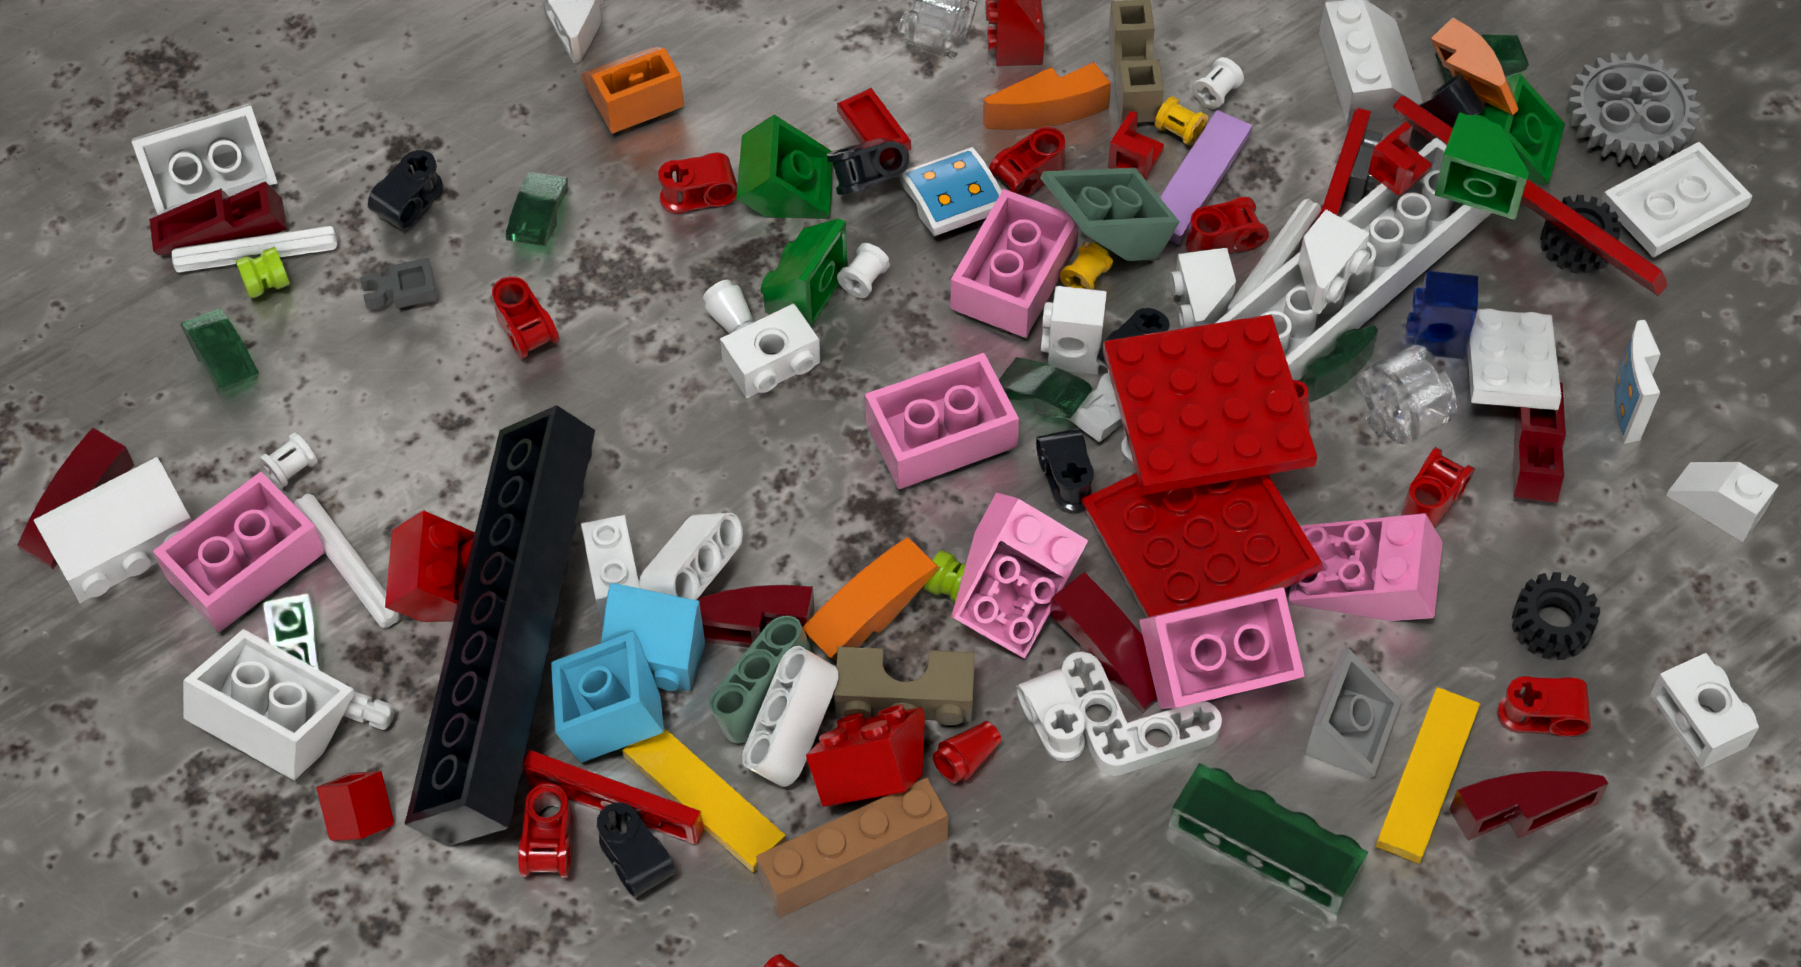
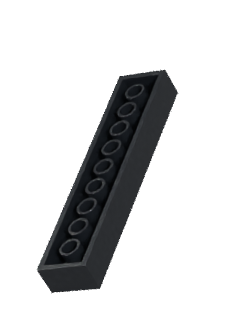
(501, 630)

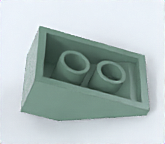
(1115, 209)

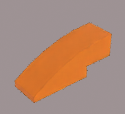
(1469, 54)
(1048, 99)
(871, 598)

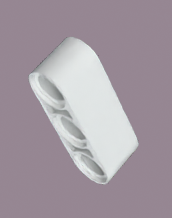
(694, 555)
(790, 716)

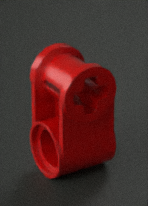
(1026, 160)
(701, 182)
(1226, 227)
(524, 322)
(1438, 486)
(1548, 706)
(546, 841)

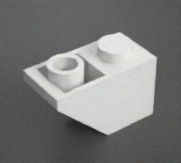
(1329, 257)
(1204, 286)

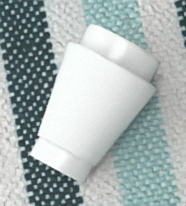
(727, 306)

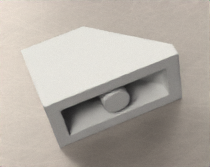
(574, 23)
(1724, 495)

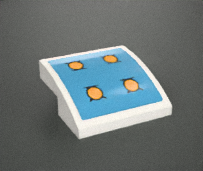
(952, 190)
(1634, 385)

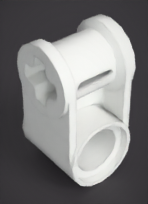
(1054, 714)

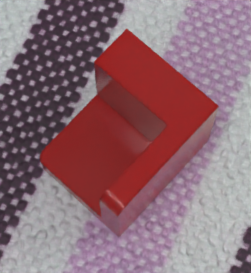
(1133, 149)
(1396, 163)
(355, 805)

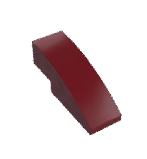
(219, 219)
(1539, 452)
(86, 468)
(741, 614)
(1108, 635)
(1525, 801)

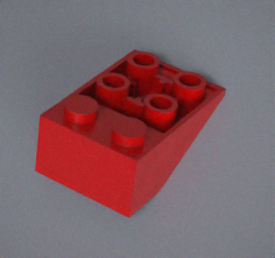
(1016, 31)

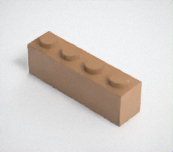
(852, 847)

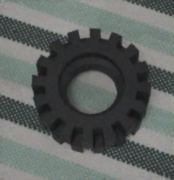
(1569, 250)
(1559, 594)

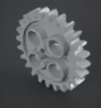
(1633, 108)

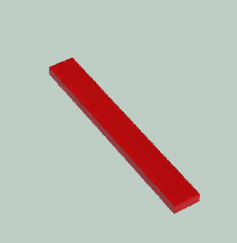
(1551, 209)

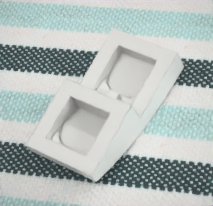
(1099, 411)

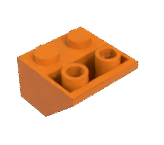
(635, 88)

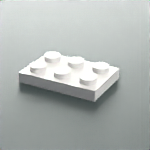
(1676, 199)
(1513, 360)

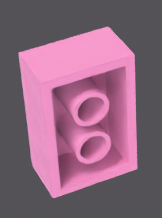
(1014, 263)
(941, 420)
(239, 551)
(1221, 648)

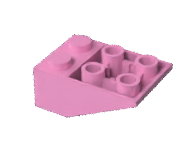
(1374, 568)
(1014, 572)

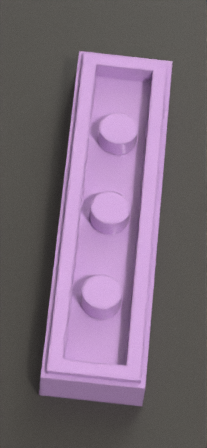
(1204, 168)

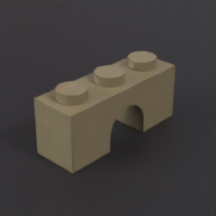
(1132, 52)
(941, 691)

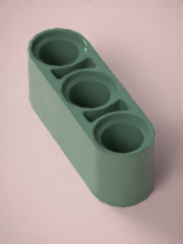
(744, 688)

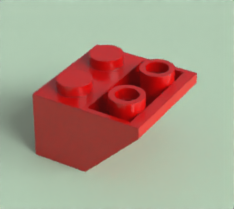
(427, 567)
(869, 755)

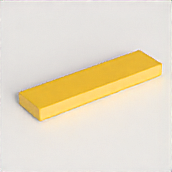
(1427, 775)
(692, 783)

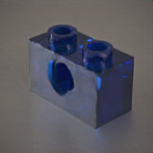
(1443, 313)

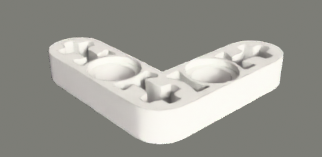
(1131, 735)

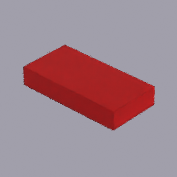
(871, 120)

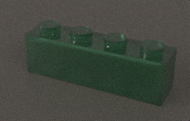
(1268, 838)

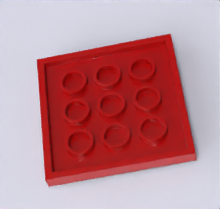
(1208, 404)
(1200, 541)

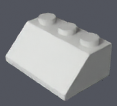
(1366, 58)
(203, 157)
(113, 529)
(266, 703)

